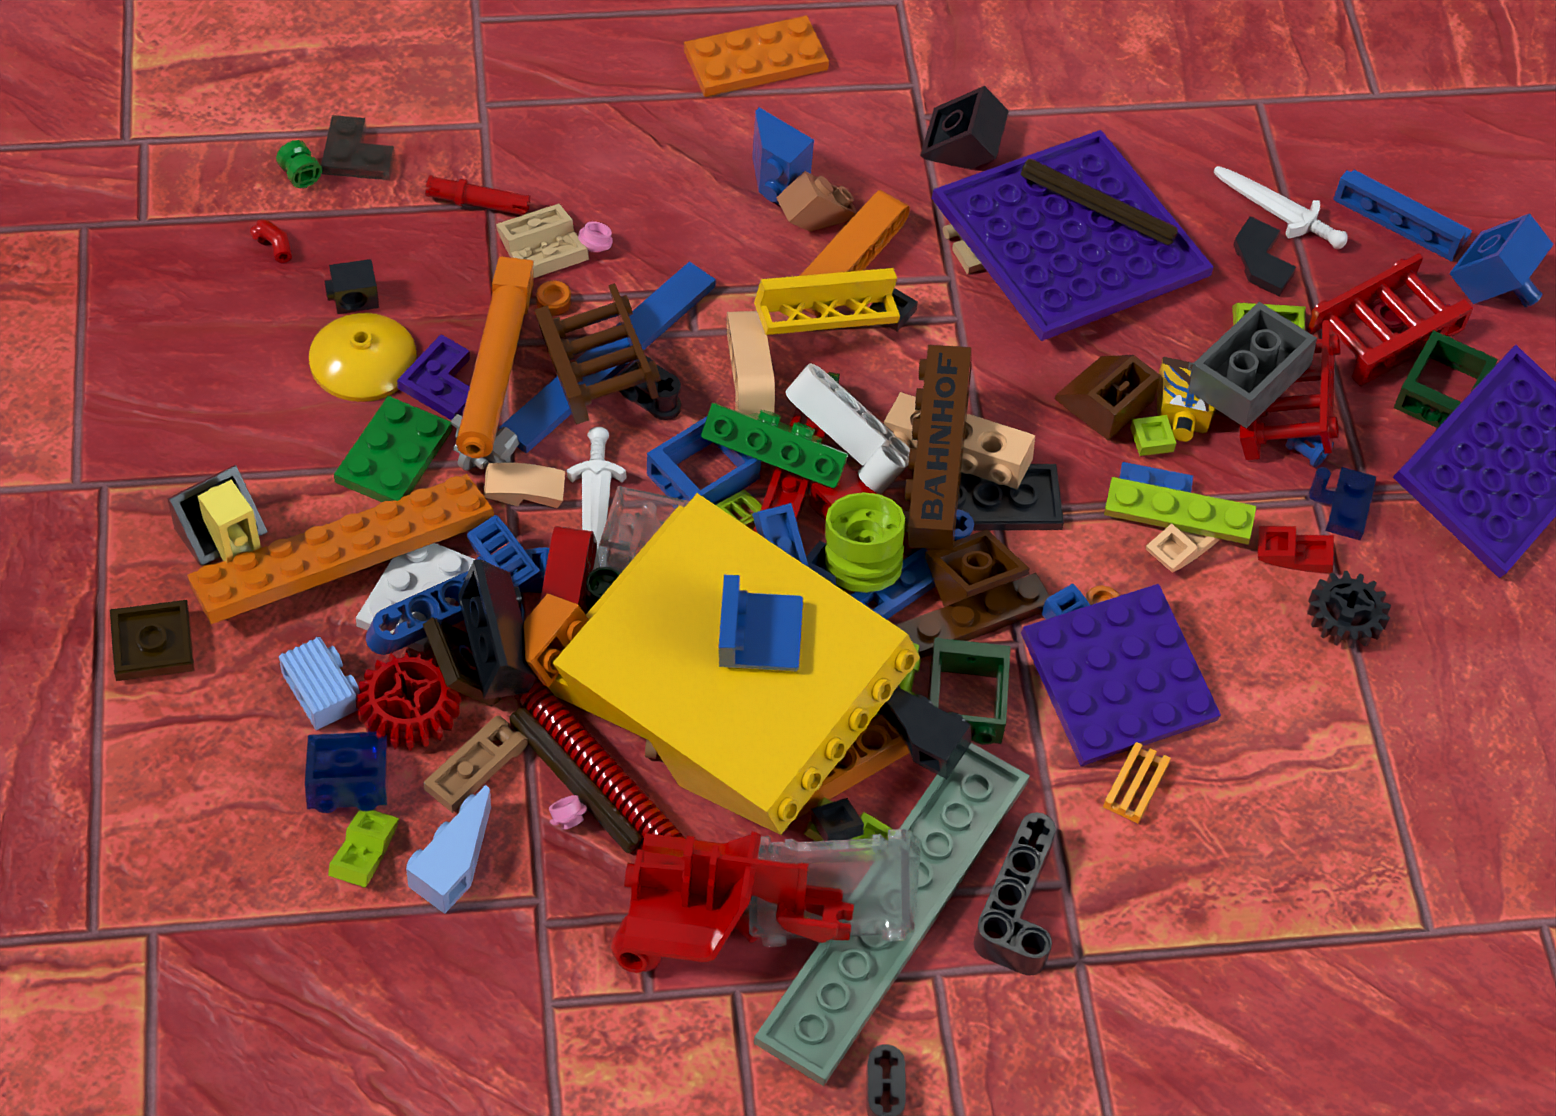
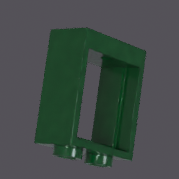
(1418, 399)
(977, 660)

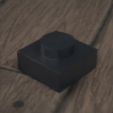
(906, 307)
(837, 821)

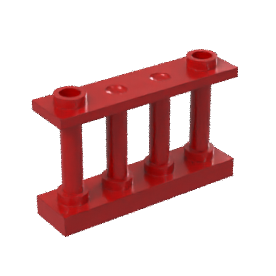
(1395, 347)
(1327, 428)

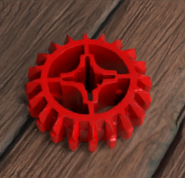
(393, 714)

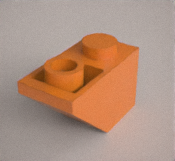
(549, 632)

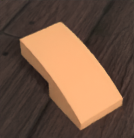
(520, 481)
(1178, 548)

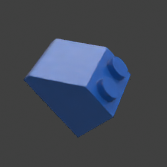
(778, 154)

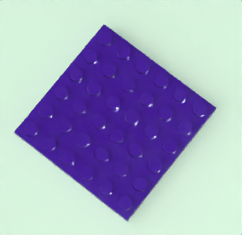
(1059, 257)

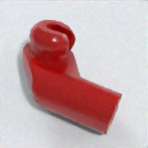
(276, 236)

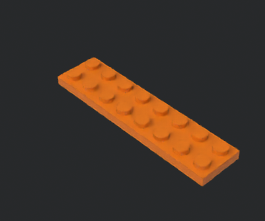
(339, 548)

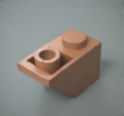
(816, 203)

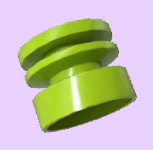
(864, 542)

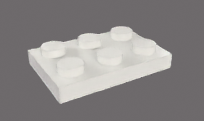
(410, 575)

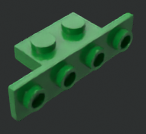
(775, 443)

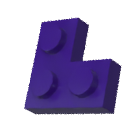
(433, 380)

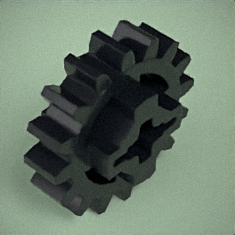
(1348, 609)

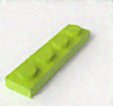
(1183, 509)

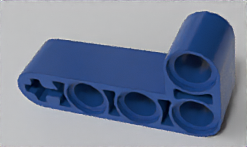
(410, 630)

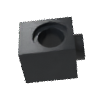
(352, 286)

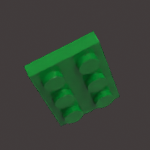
(393, 451)

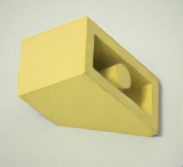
(229, 520)

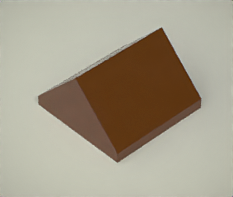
(973, 567)

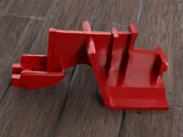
(696, 890)

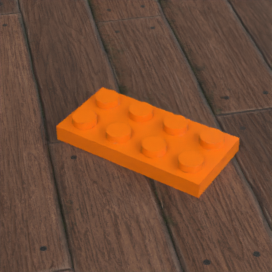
(755, 56)

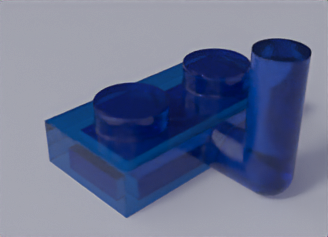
(1348, 502)

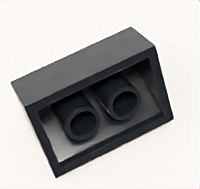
(495, 630)

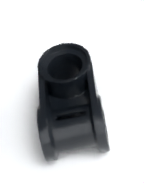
(667, 404)

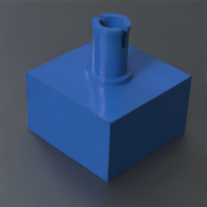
(1503, 261)

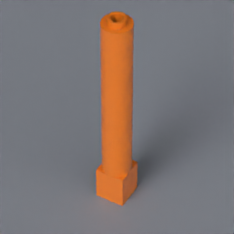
(484, 403)

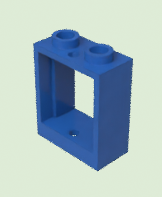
(674, 483)

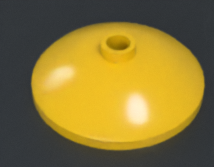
(361, 369)

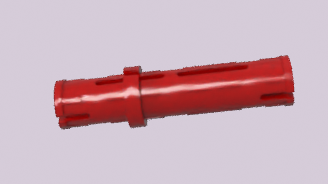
(464, 193)

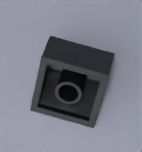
(966, 130)

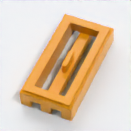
(1148, 758)

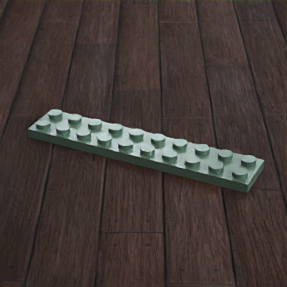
(850, 977)

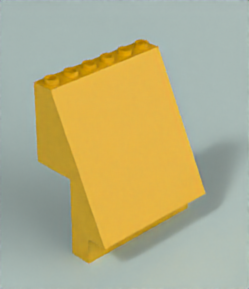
(725, 732)

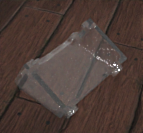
(872, 873)

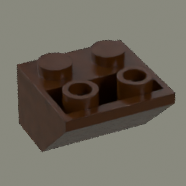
(1110, 393)

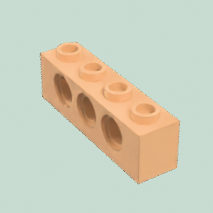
(989, 447)

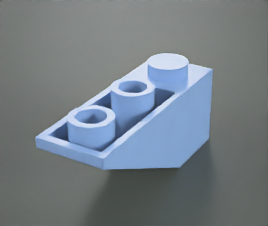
(449, 862)

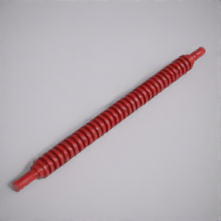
(603, 769)

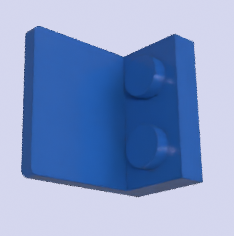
(759, 629)

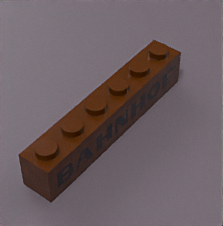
(939, 447)

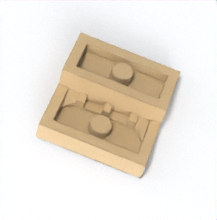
(543, 237)

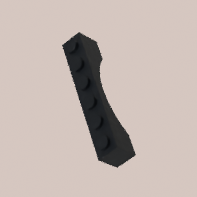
(931, 735)

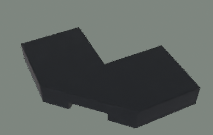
(1262, 268)

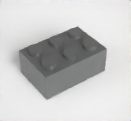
(1252, 364)

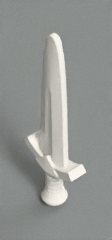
(1299, 218)
(596, 484)

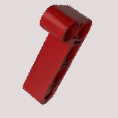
(568, 563)

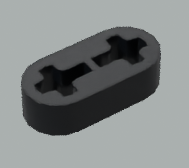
(876, 1084)

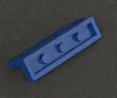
(1401, 214)

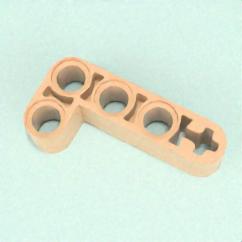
(750, 363)

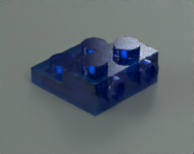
(346, 771)

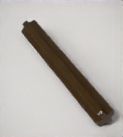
(1099, 202)
(576, 780)

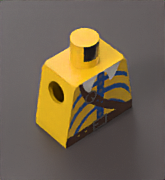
(1183, 408)

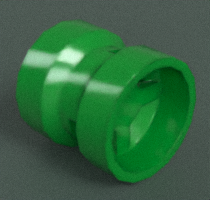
(299, 164)

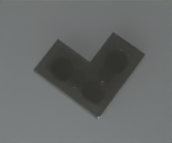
(349, 156)

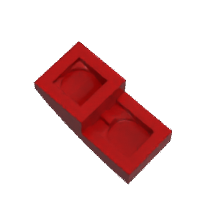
(1288, 550)

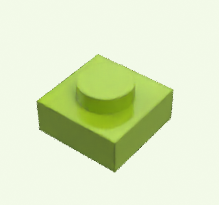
(1153, 435)

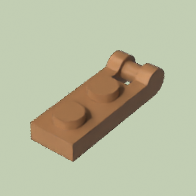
(474, 763)

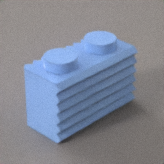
(319, 683)

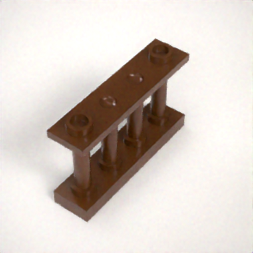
(572, 373)

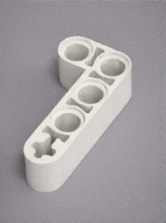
(851, 426)

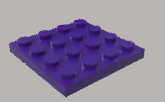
(1120, 674)

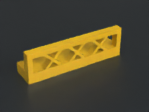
(823, 294)

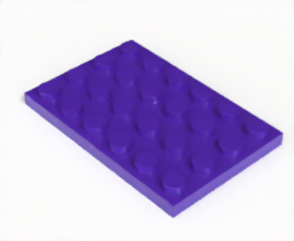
(1493, 463)

